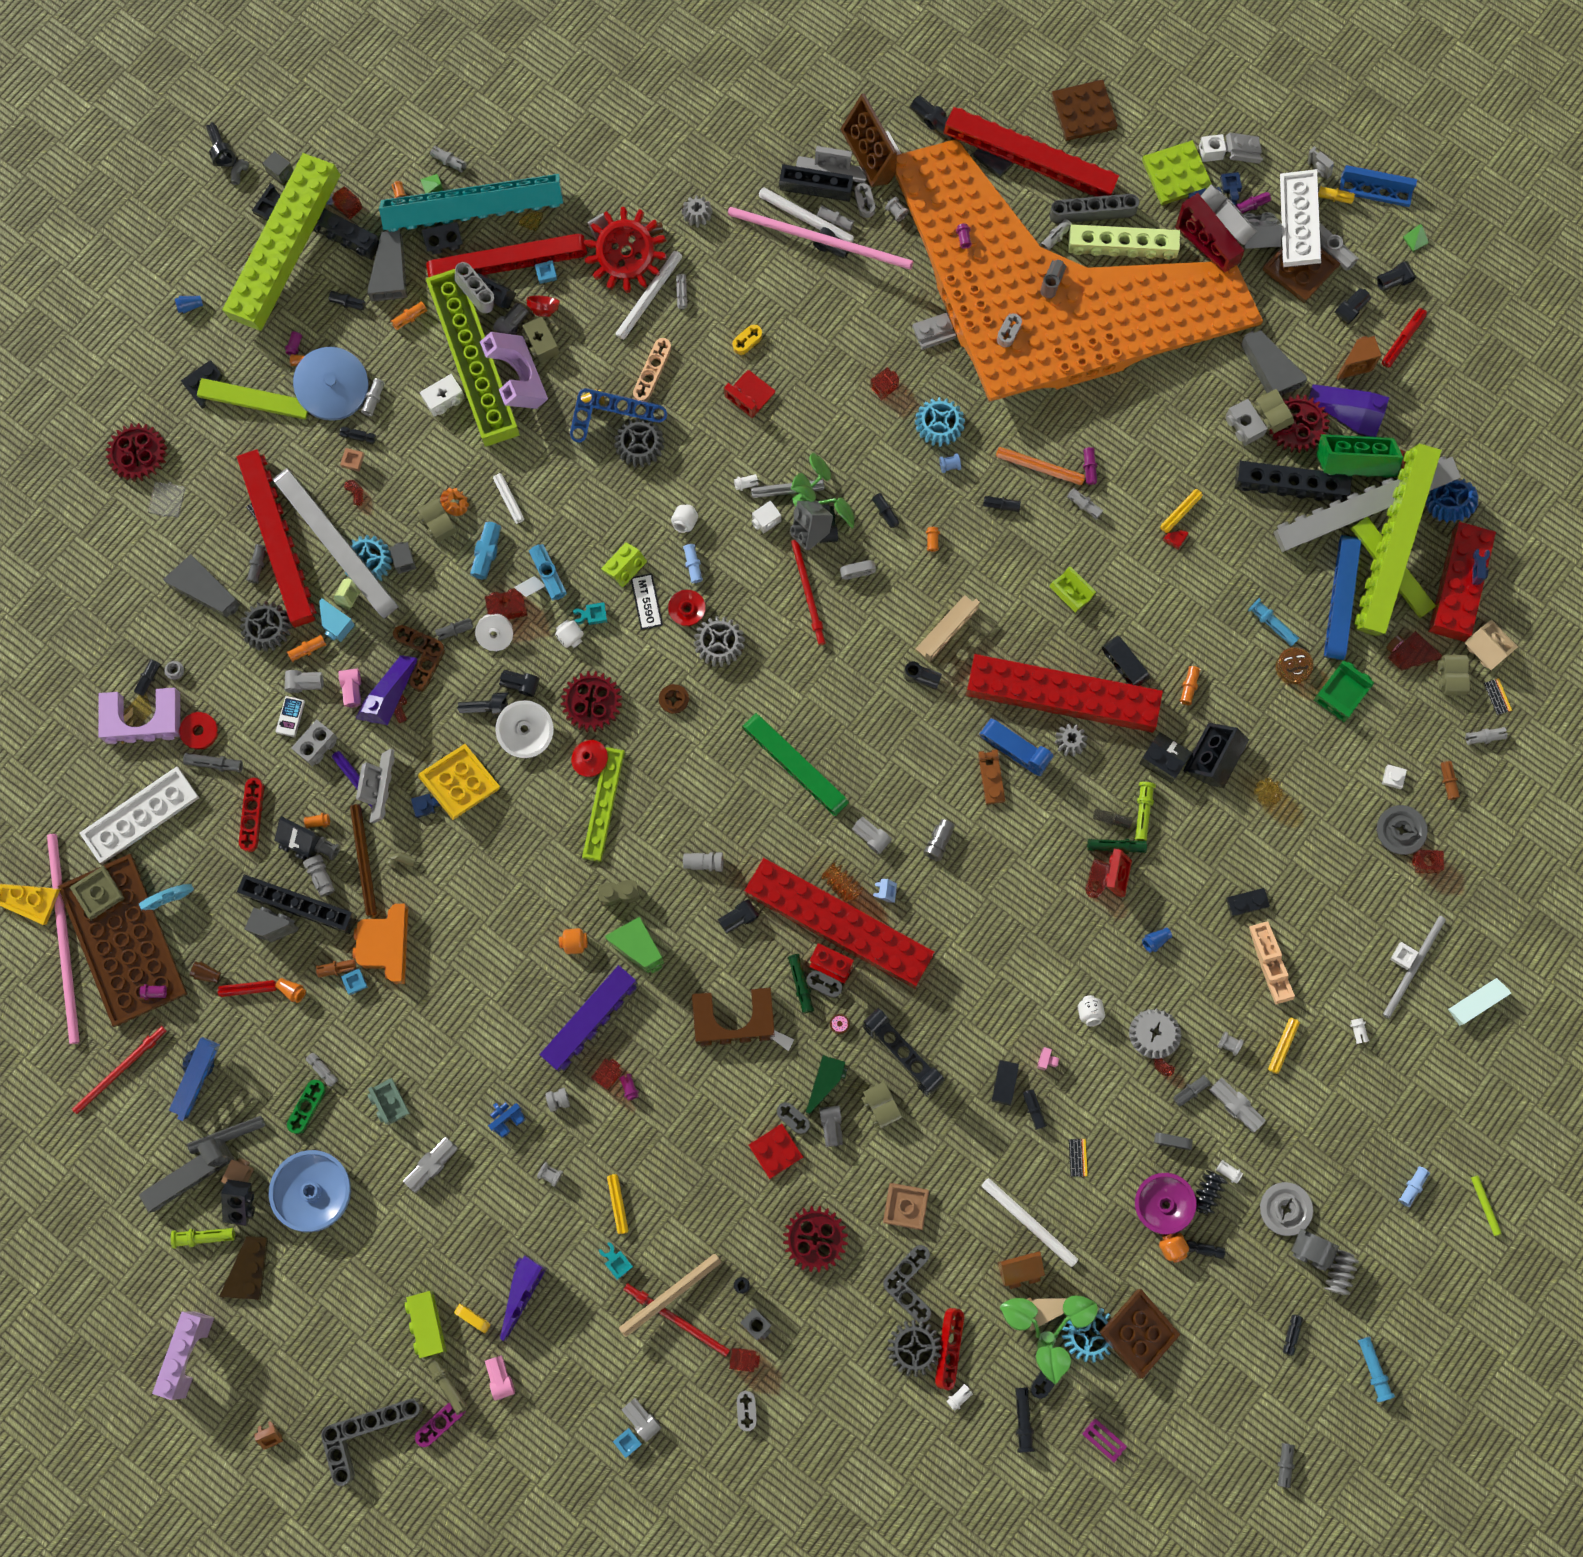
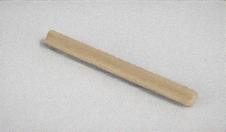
(670, 1295)

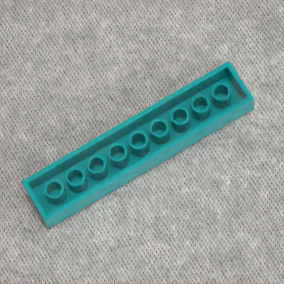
(471, 202)

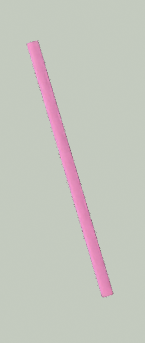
(821, 238)
(63, 942)

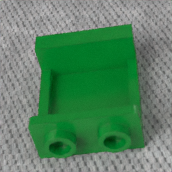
(1344, 691)

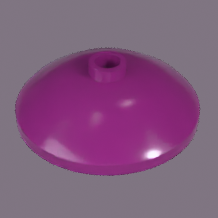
(1161, 1189)

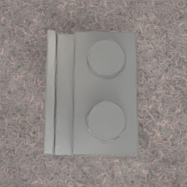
(1244, 147)
(1321, 163)
(934, 331)

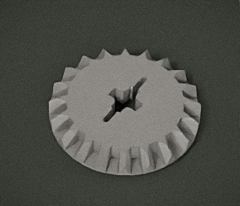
(1163, 1044)
(1300, 1207)

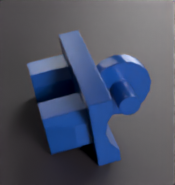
(512, 1113)

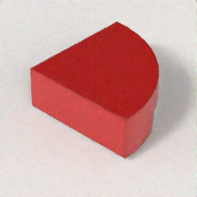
(1176, 538)

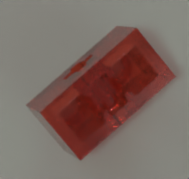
(515, 607)

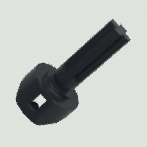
(220, 153)
(496, 705)

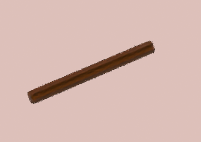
(363, 860)

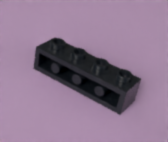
(816, 183)
(347, 234)

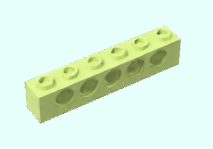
(1132, 236)

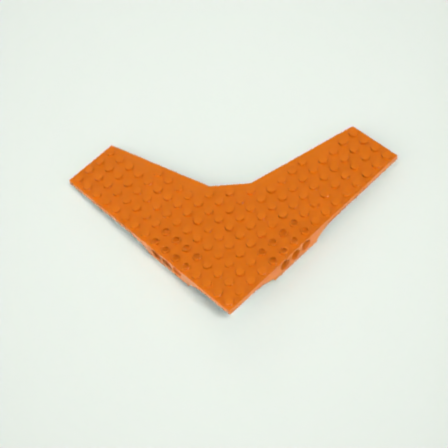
(1094, 321)

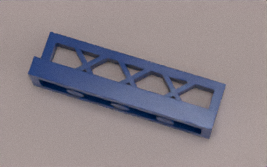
(1378, 181)
(194, 1078)

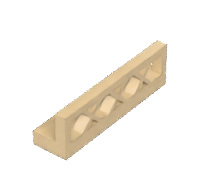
(947, 628)

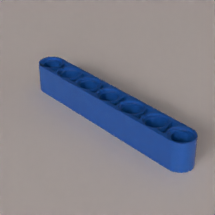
(1342, 597)

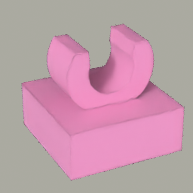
(1046, 1059)

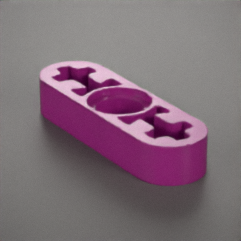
(425, 1429)

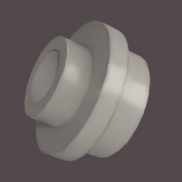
(172, 665)

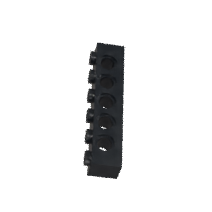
(1283, 474)
(296, 904)

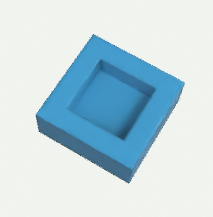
(545, 272)
(354, 981)
(627, 1442)

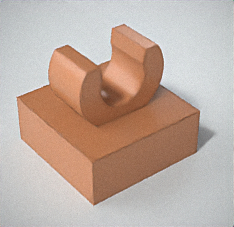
(352, 459)

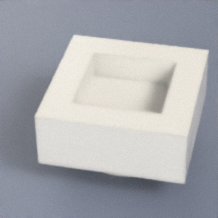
(1394, 776)
(1404, 955)

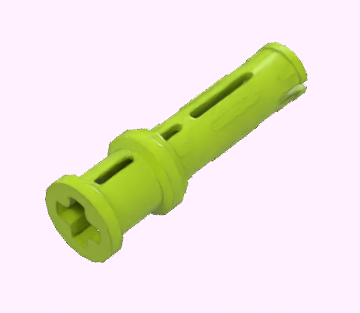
(1147, 801)
(195, 1237)

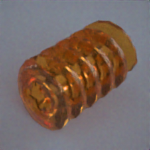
(842, 883)

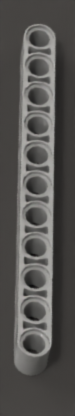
(335, 543)

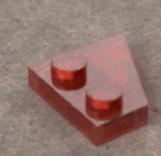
(1414, 652)

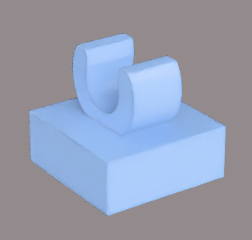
(887, 890)

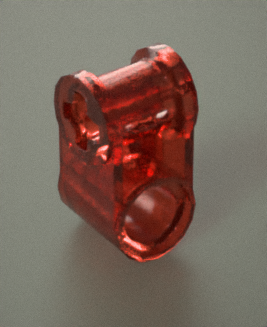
(1098, 877)

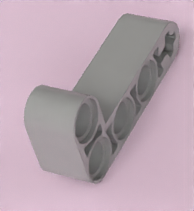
(1229, 214)

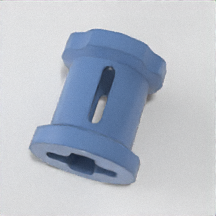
(950, 463)

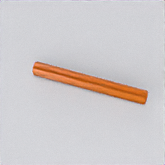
(1040, 466)

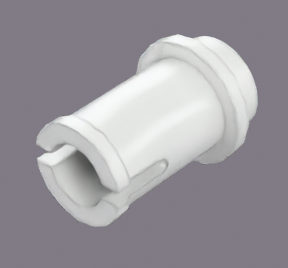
(745, 482)
(1359, 1029)
(1229, 1171)
(959, 1397)

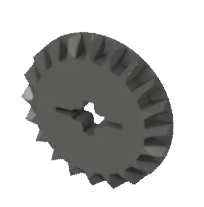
(1412, 823)

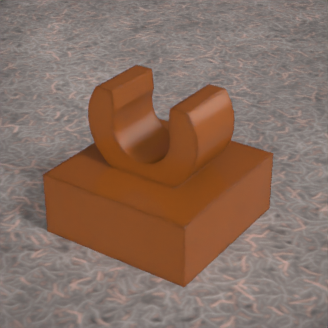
(268, 1437)

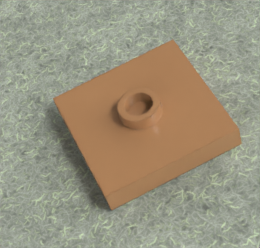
(906, 1206)

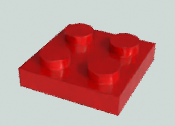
(1119, 873)
(775, 1151)

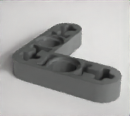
(903, 1288)

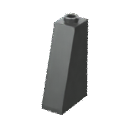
(388, 272)
(1271, 364)
(199, 585)

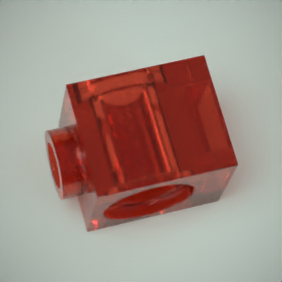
(347, 202)
(884, 383)
(1436, 858)
(607, 1073)
(744, 1359)

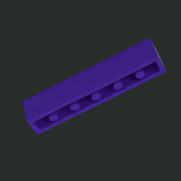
(588, 1018)

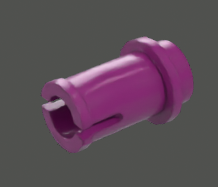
(964, 237)
(293, 343)
(153, 991)
(629, 1087)

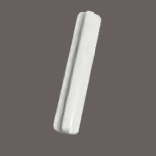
(508, 498)

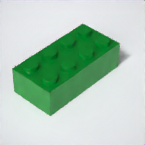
(1359, 455)

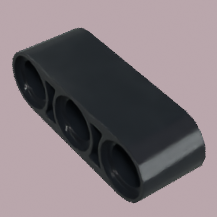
(1125, 661)

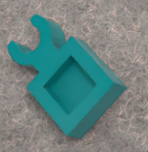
(594, 614)
(617, 1263)

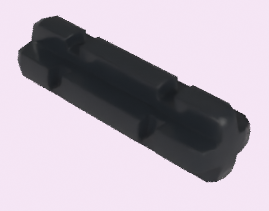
(358, 435)
(1205, 1249)
(1292, 1335)

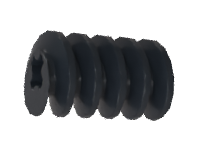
(1209, 1192)

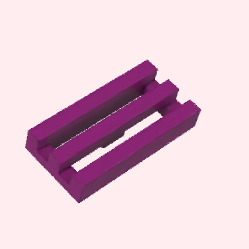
(1118, 1452)

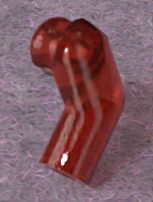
(357, 490)
(399, 713)
(1163, 1067)

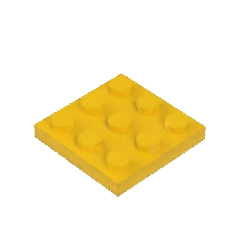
(458, 781)

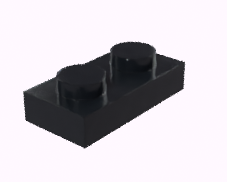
(1247, 902)

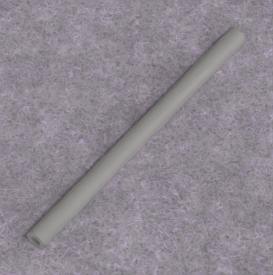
(1414, 967)

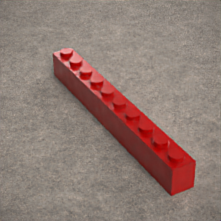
(1030, 153)
(276, 538)

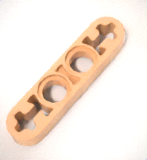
(650, 370)

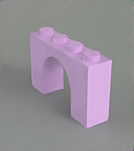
(513, 349)
(163, 725)
(172, 1381)

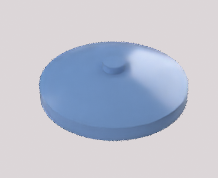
(330, 383)
(309, 1191)

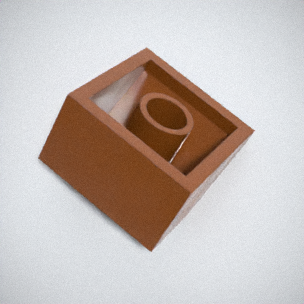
(1361, 359)
(1021, 1269)

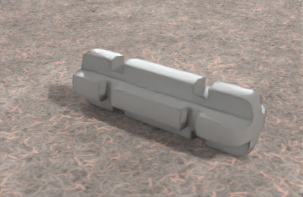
(681, 291)
(321, 1069)

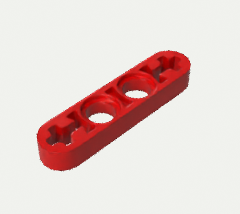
(248, 815)
(947, 1348)

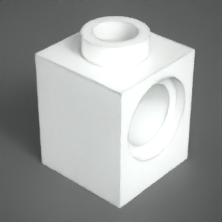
(1208, 153)
(766, 517)

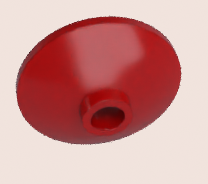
(684, 599)
(595, 763)

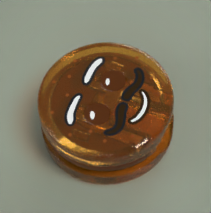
(1294, 665)

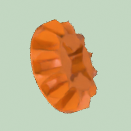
(454, 508)

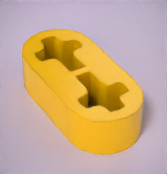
(746, 336)
(472, 1318)

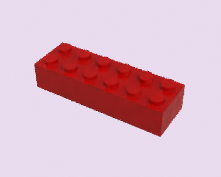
(1457, 596)

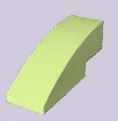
(346, 594)

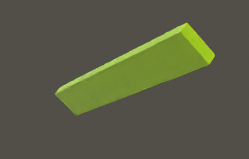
(251, 398)
(1409, 587)
(603, 806)

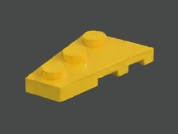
(29, 901)

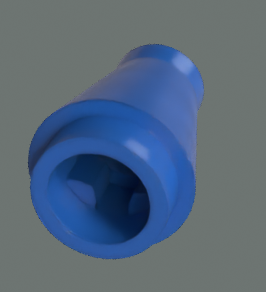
(188, 303)
(1155, 940)

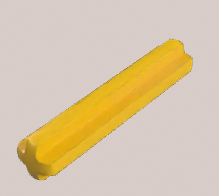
(1181, 511)
(1283, 1046)
(617, 1203)

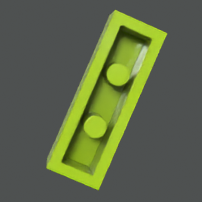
(425, 1324)

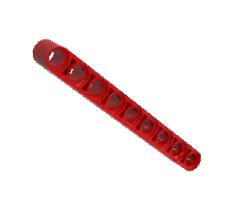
(514, 256)

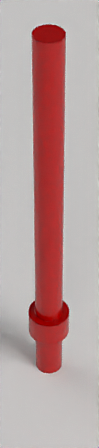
(817, 625)
(148, 1043)
(642, 1298)

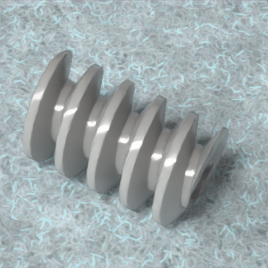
(1342, 1273)

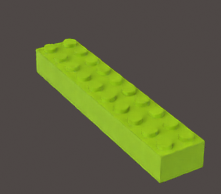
(281, 242)
(475, 370)
(1397, 539)

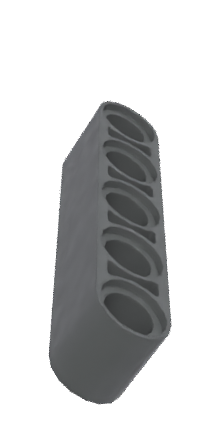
(1101, 203)

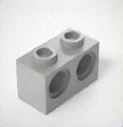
(310, 740)

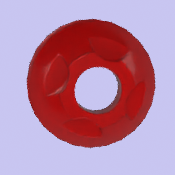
(542, 305)

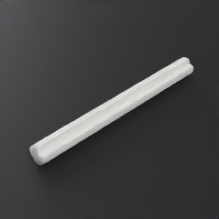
(802, 214)
(648, 295)
(1029, 1222)

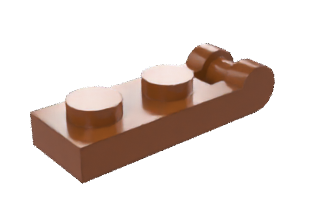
(991, 777)

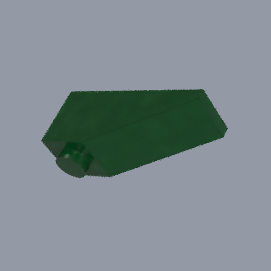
(827, 1078)

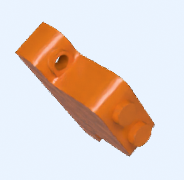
(384, 943)

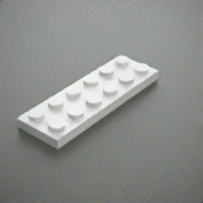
(1300, 218)
(139, 815)

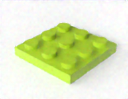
(1176, 172)

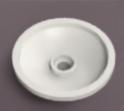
(526, 743)

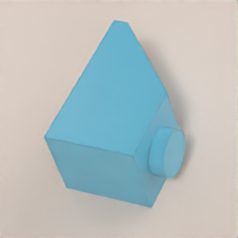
(334, 621)

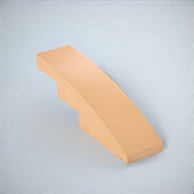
(1271, 962)

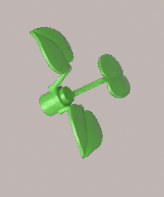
(806, 493)
(1052, 1361)

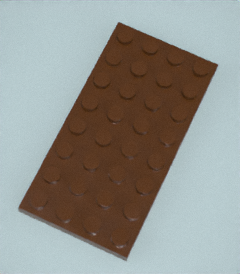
(125, 946)

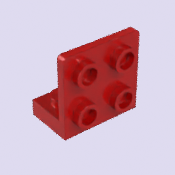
(749, 393)

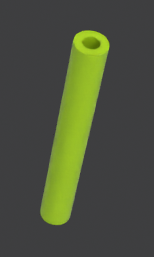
(1486, 1205)

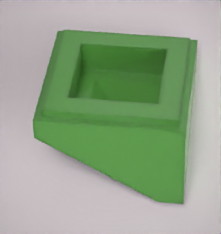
(431, 184)
(1416, 238)

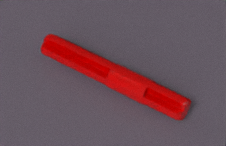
(1404, 337)

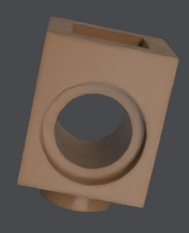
(238, 1171)

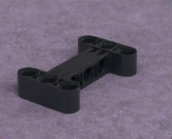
(877, 1026)

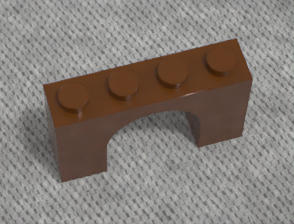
(708, 1030)

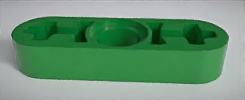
(304, 1122)

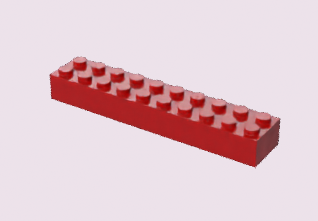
(1064, 693)
(839, 923)

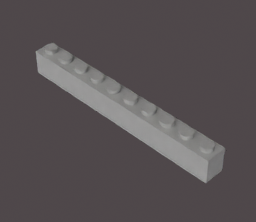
(1353, 509)

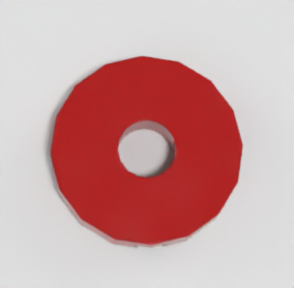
(196, 720)

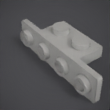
(833, 161)
(374, 785)

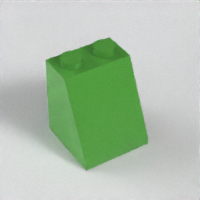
(636, 945)

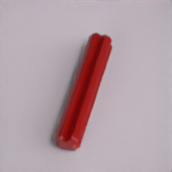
(247, 988)

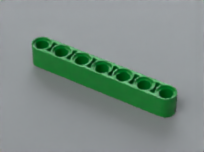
(795, 764)

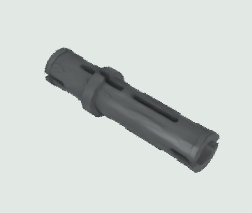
(213, 762)

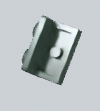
(388, 1101)

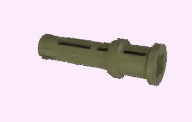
(440, 1376)

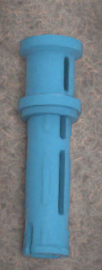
(1266, 615)
(1378, 1379)

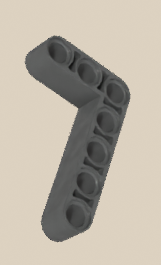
(212, 1157)
(362, 1428)

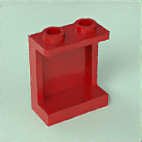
(831, 963)

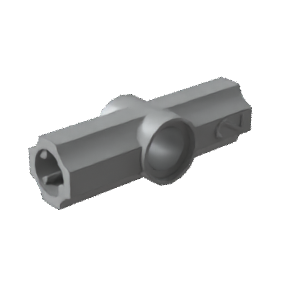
(1341, 252)
(1237, 1105)
(430, 1165)

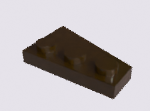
(248, 1271)

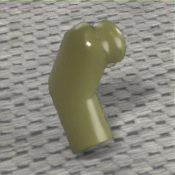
(396, 858)

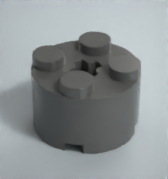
(1315, 1249)

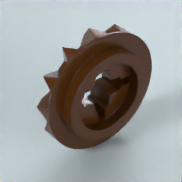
(668, 692)

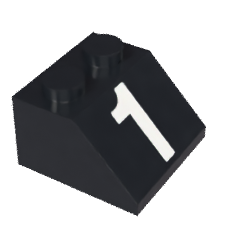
(1165, 757)
(296, 838)

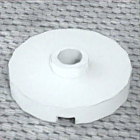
(496, 623)

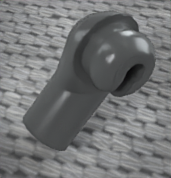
(236, 169)

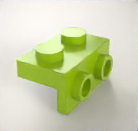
(624, 564)
(1073, 589)

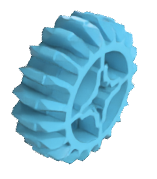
(930, 431)
(382, 562)
(1087, 1342)

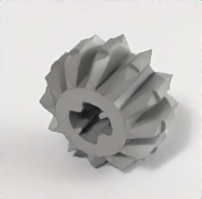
(704, 211)
(1074, 747)

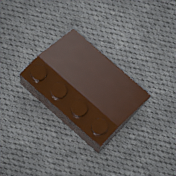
(870, 143)

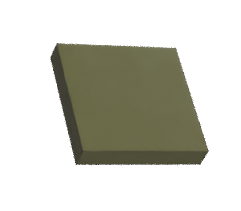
(97, 892)

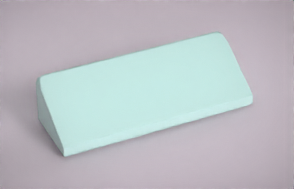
(1479, 1001)

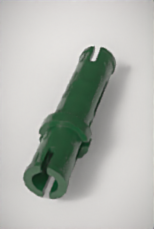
(1124, 845)
(803, 992)

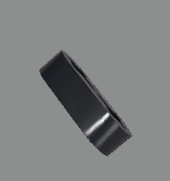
(1047, 1387)

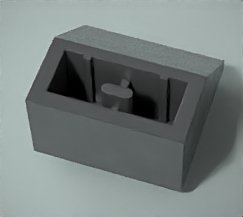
(1268, 231)
(810, 523)
(268, 925)

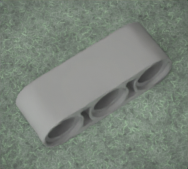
(470, 280)

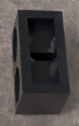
(442, 232)
(502, 295)
(237, 1202)

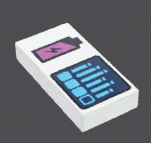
(290, 716)

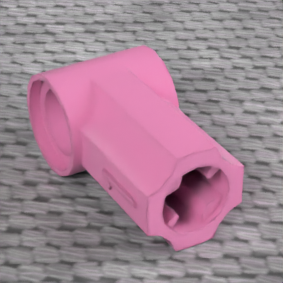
(350, 683)
(501, 1383)

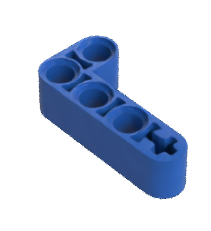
(1016, 747)

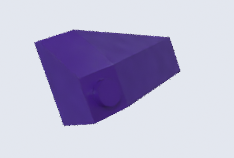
(1354, 408)
(383, 699)
(523, 1285)

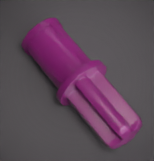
(1254, 202)
(1090, 465)

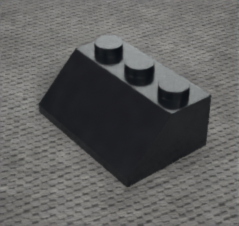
(1216, 754)

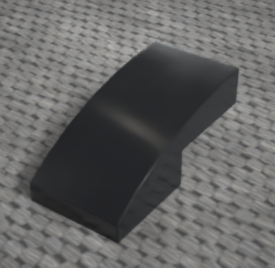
(1005, 1082)

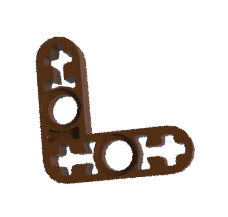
(427, 655)

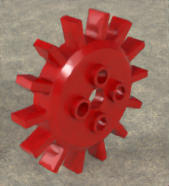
(619, 233)

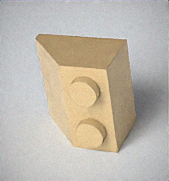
(1490, 645)

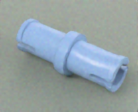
(692, 563)
(1414, 1186)

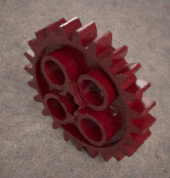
(1306, 410)
(120, 456)
(608, 703)
(817, 1220)

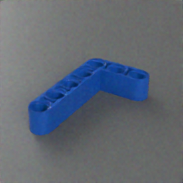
(612, 407)

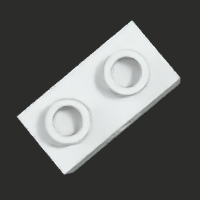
(445, 387)

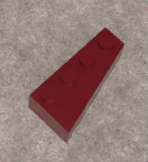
(1208, 233)

